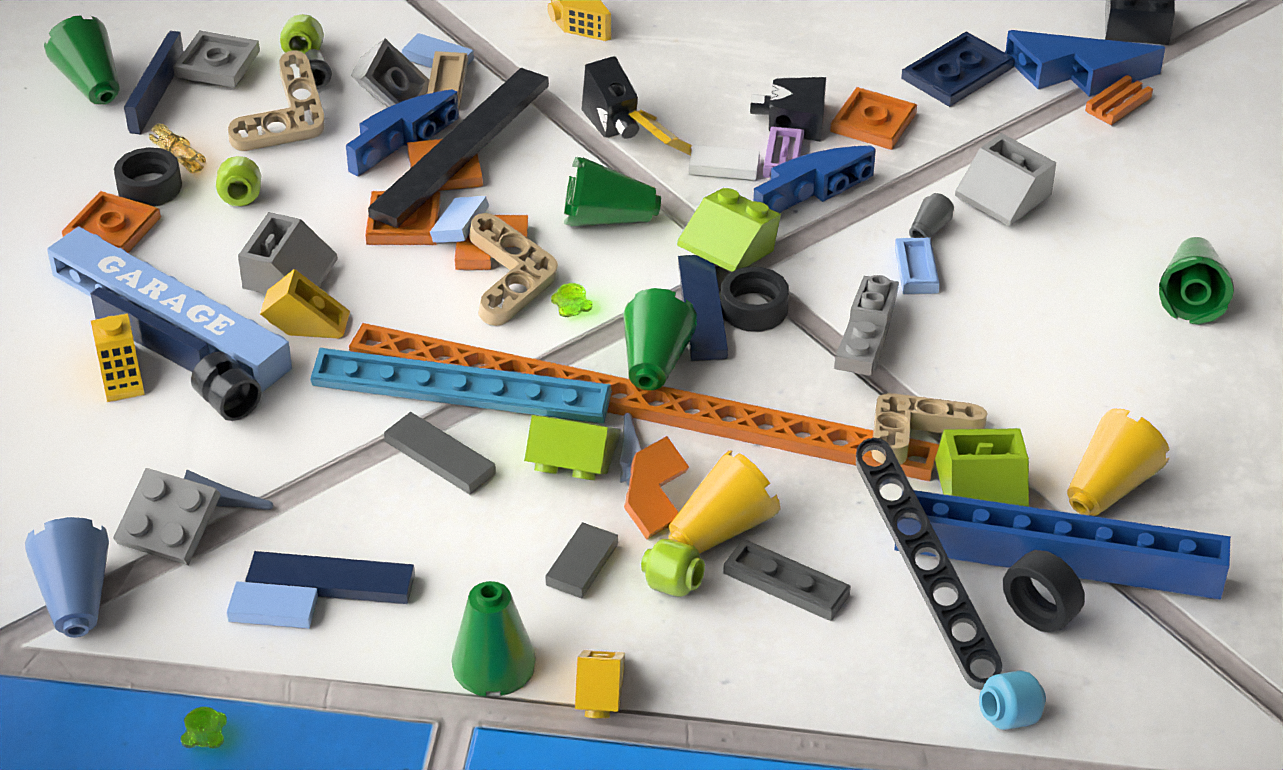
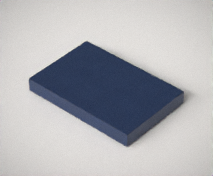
(957, 68)

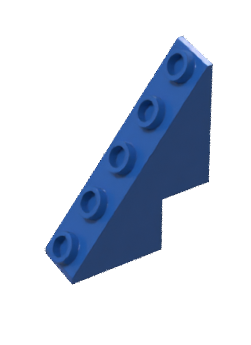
(1086, 61)

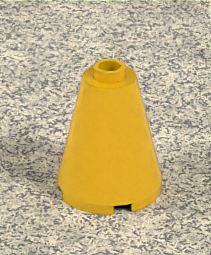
(1116, 462)
(725, 504)

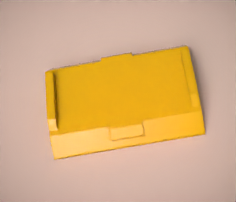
(649, 122)

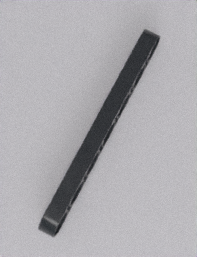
(927, 580)

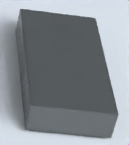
(581, 560)

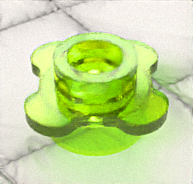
(571, 300)
(203, 728)

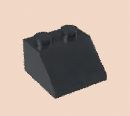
(1139, 21)

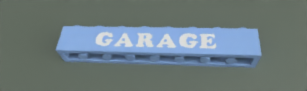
(91, 263)

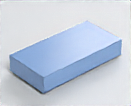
(422, 49)
(456, 220)
(916, 266)
(272, 604)

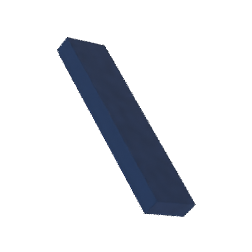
(153, 83)
(700, 287)
(151, 330)
(335, 576)

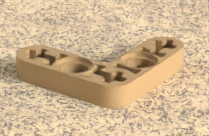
(292, 117)
(483, 233)
(899, 413)

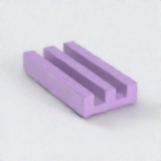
(786, 133)

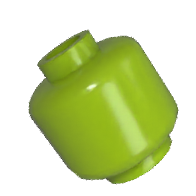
(301, 34)
(238, 181)
(673, 567)

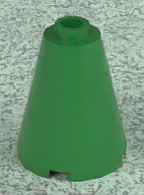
(85, 57)
(607, 197)
(1196, 283)
(656, 335)
(492, 643)

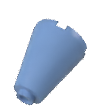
(70, 571)

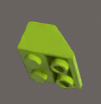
(984, 465)

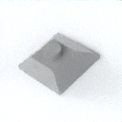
(389, 75)

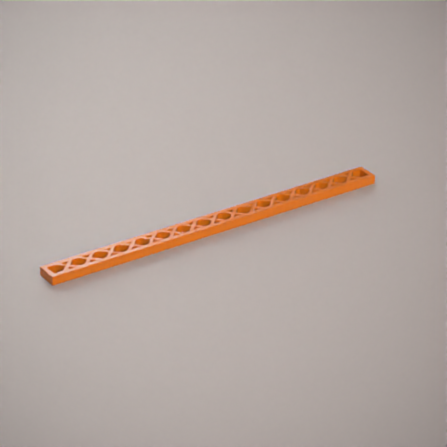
(675, 402)

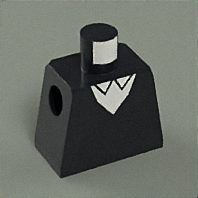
(609, 98)
(794, 105)

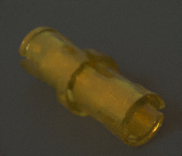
(178, 146)

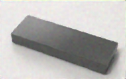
(440, 452)
(787, 579)

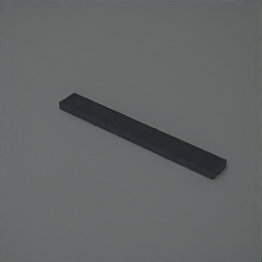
(457, 148)

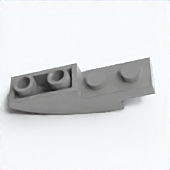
(867, 325)

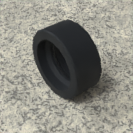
(143, 162)
(751, 316)
(1059, 581)

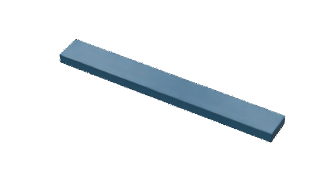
(462, 385)

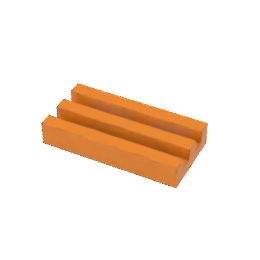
(1113, 98)

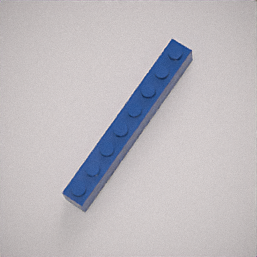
(1090, 545)

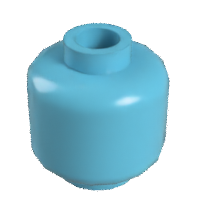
(1012, 700)

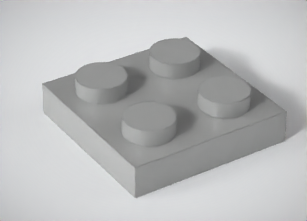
(216, 59)
(167, 516)

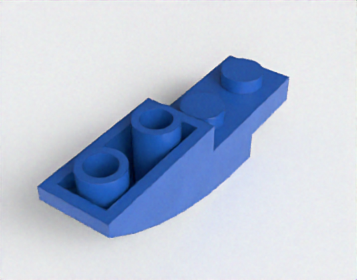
(397, 125)
(816, 174)

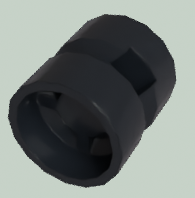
(226, 386)

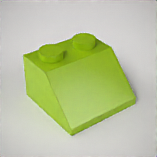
(730, 230)
(570, 445)

